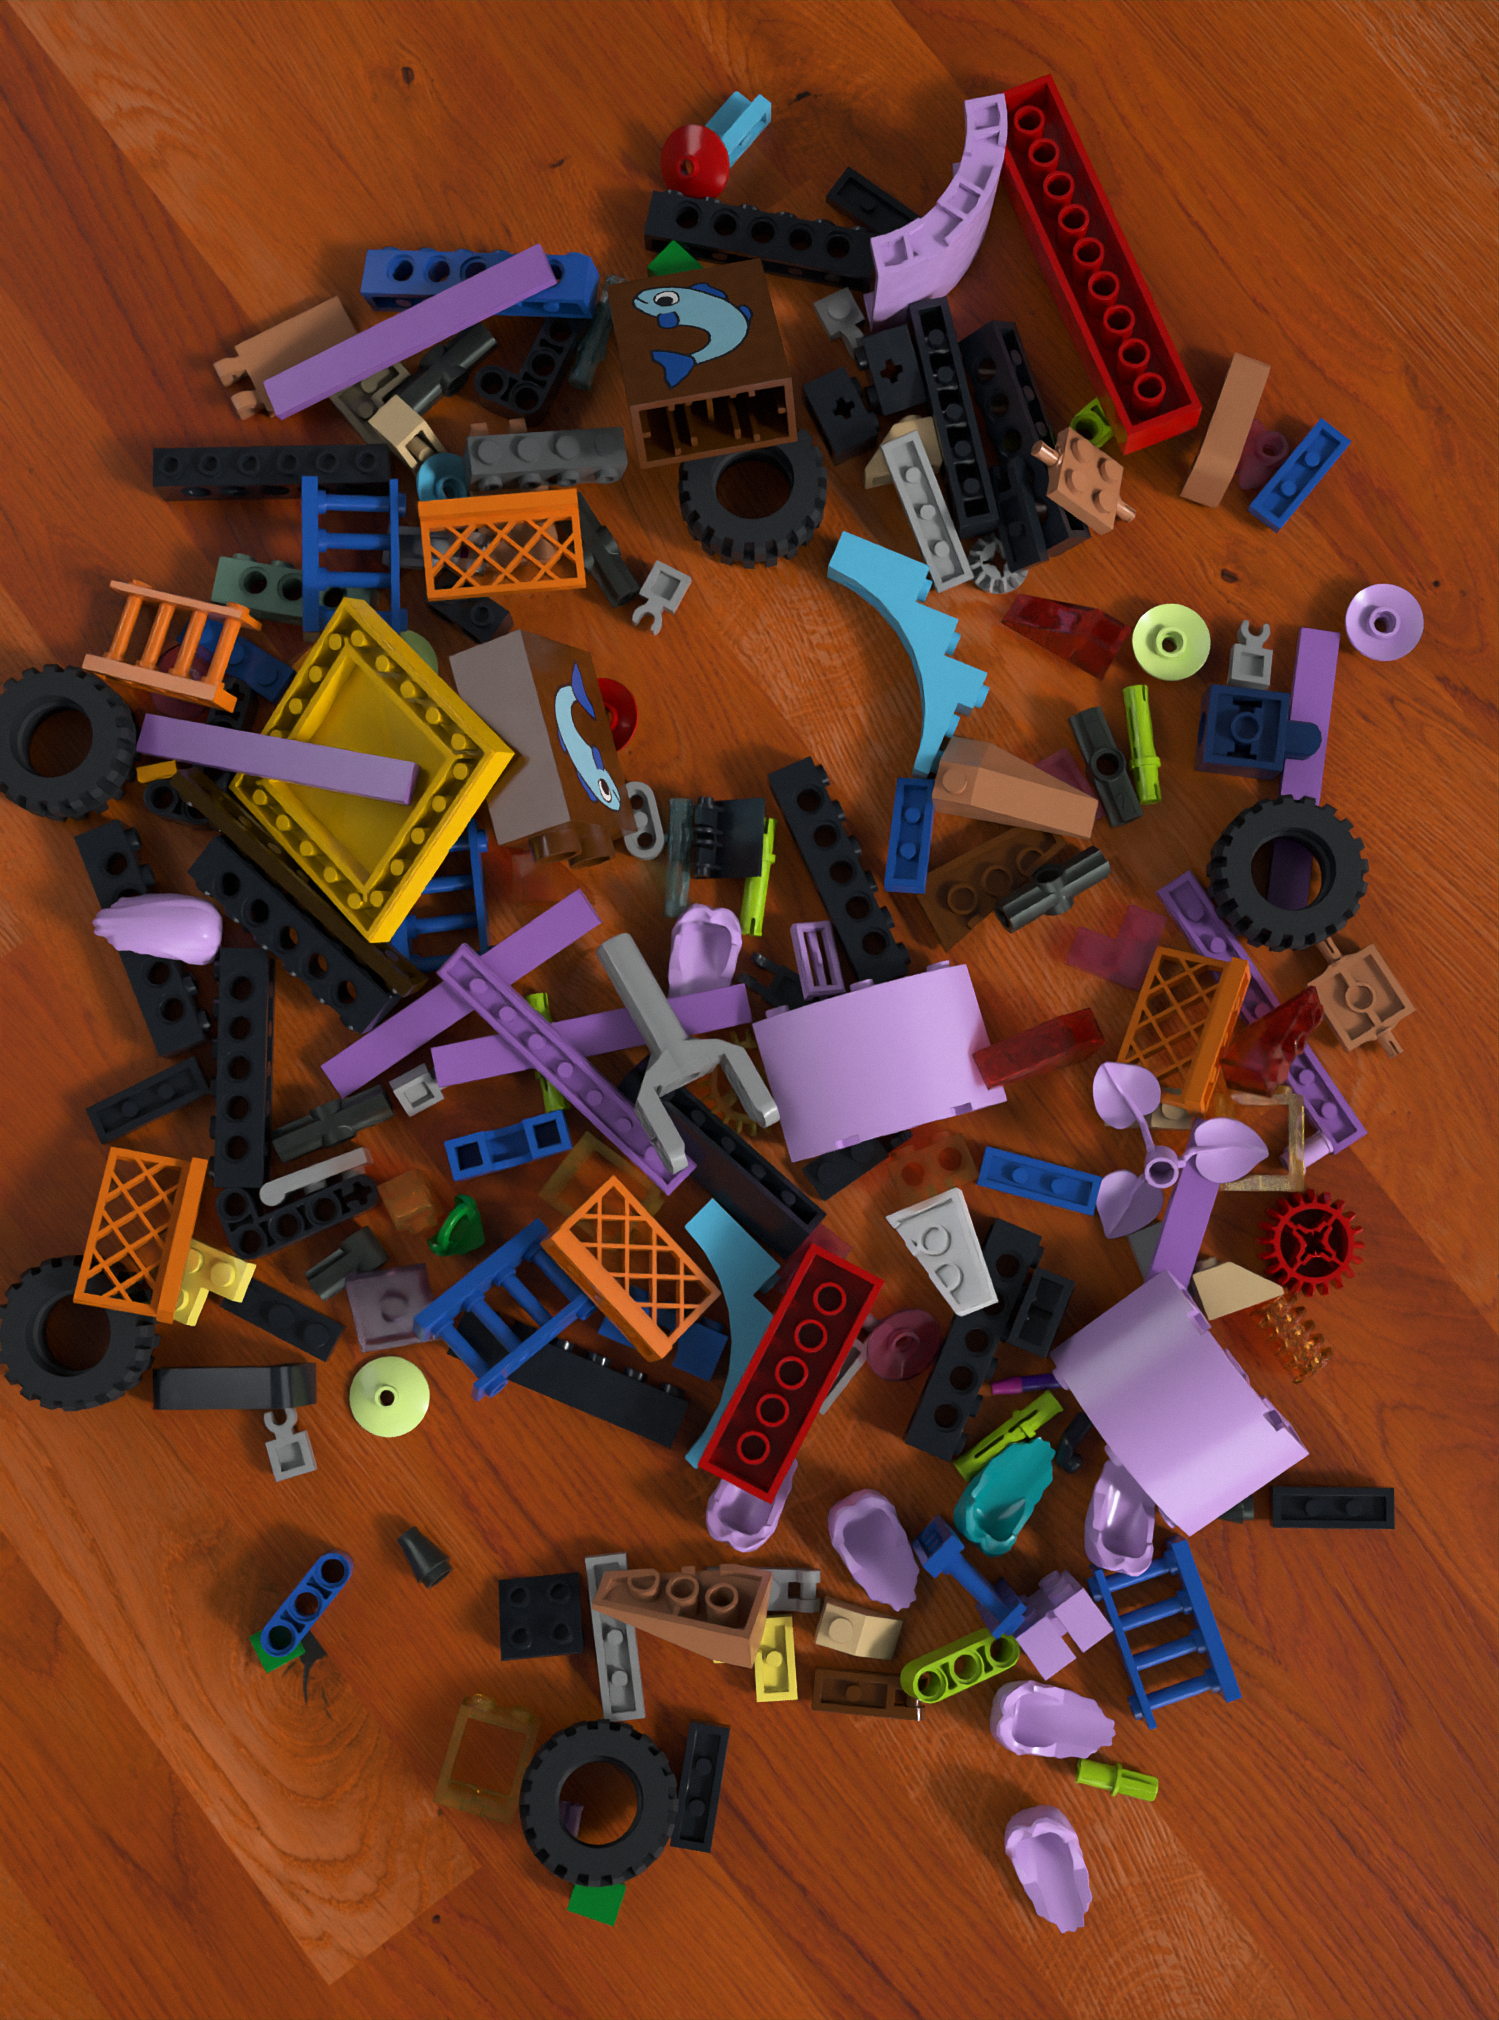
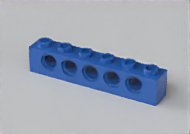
(387, 268)

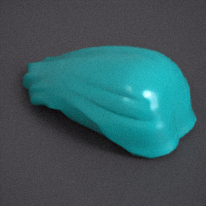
(1004, 1496)

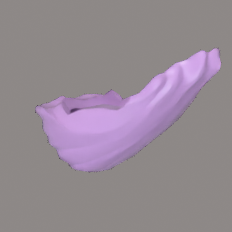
(164, 927)
(703, 950)
(742, 1518)
(1119, 1523)
(874, 1547)
(1048, 1721)
(1049, 1865)

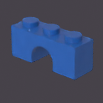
(509, 1146)
(697, 1347)

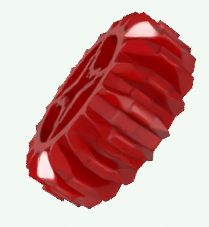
(1321, 1229)

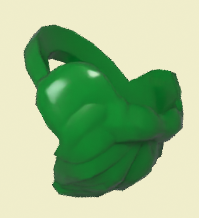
(460, 1231)

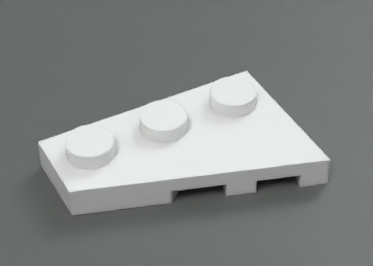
(948, 1248)

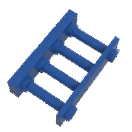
(317, 540)
(477, 843)
(469, 1296)
(997, 1603)
(1203, 1638)

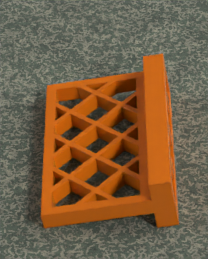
(501, 511)
(1215, 1028)
(177, 1240)
(608, 1293)

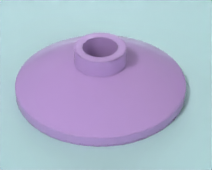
(1393, 607)

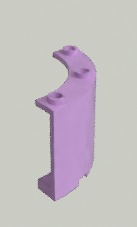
(937, 250)
(875, 1060)
(1175, 1405)

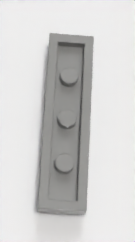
(926, 511)
(615, 1648)

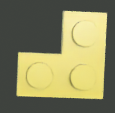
(212, 1271)
(776, 1661)

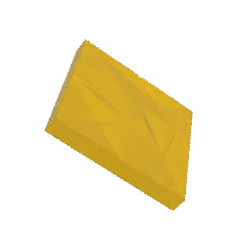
(376, 698)

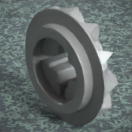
(986, 575)

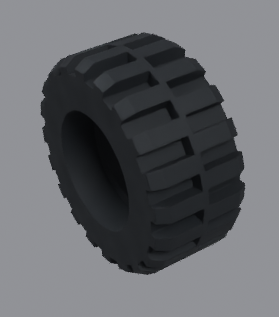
(756, 538)
(107, 764)
(1328, 842)
(27, 1349)
(656, 1803)

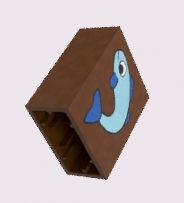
(702, 363)
(565, 781)

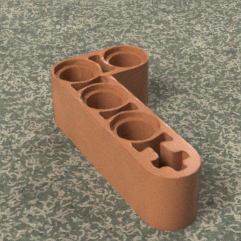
(1226, 431)

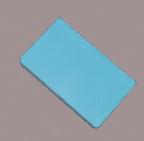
(740, 123)

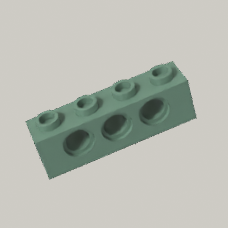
(239, 573)

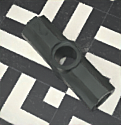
(446, 368)
(603, 557)
(1097, 743)
(1051, 889)
(332, 1123)

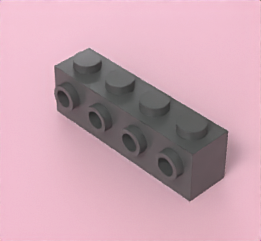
(544, 459)

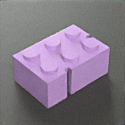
(1052, 1611)

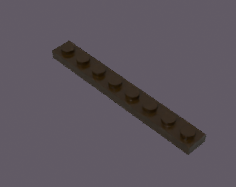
(282, 870)

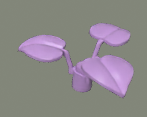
(1223, 1149)

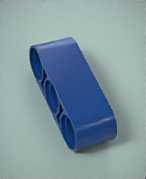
(297, 1620)

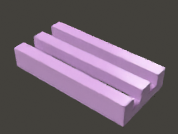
(822, 990)

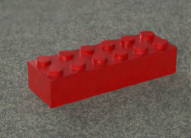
(790, 1373)

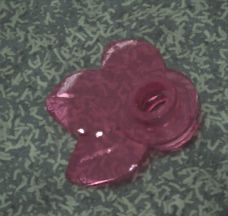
(1254, 465)

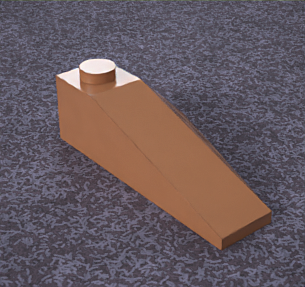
(997, 787)
(703, 1611)

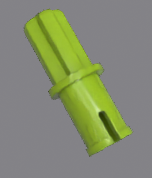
(1116, 1779)

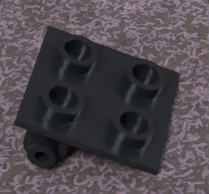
(728, 838)
(540, 1616)

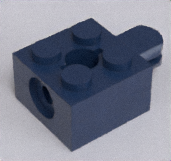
(1250, 733)

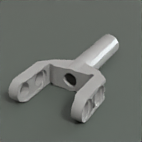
(674, 1054)

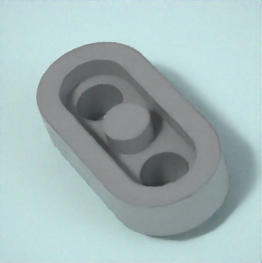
(647, 823)

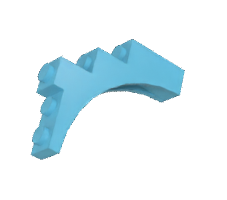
(893, 588)
(742, 1271)

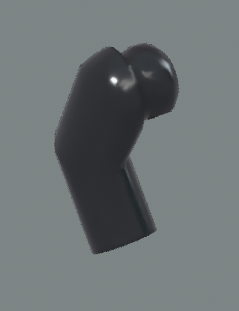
(1069, 1442)

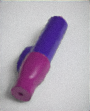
(1018, 1385)

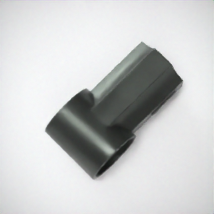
(356, 1255)

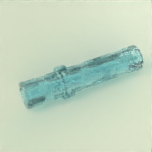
(592, 347)
(679, 856)

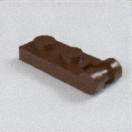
(864, 1694)

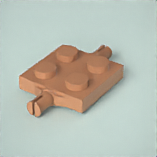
(1084, 481)
(1360, 998)

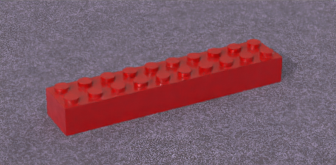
(1093, 272)

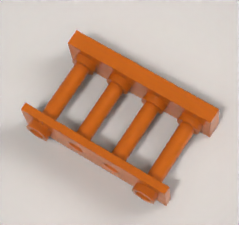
(177, 680)

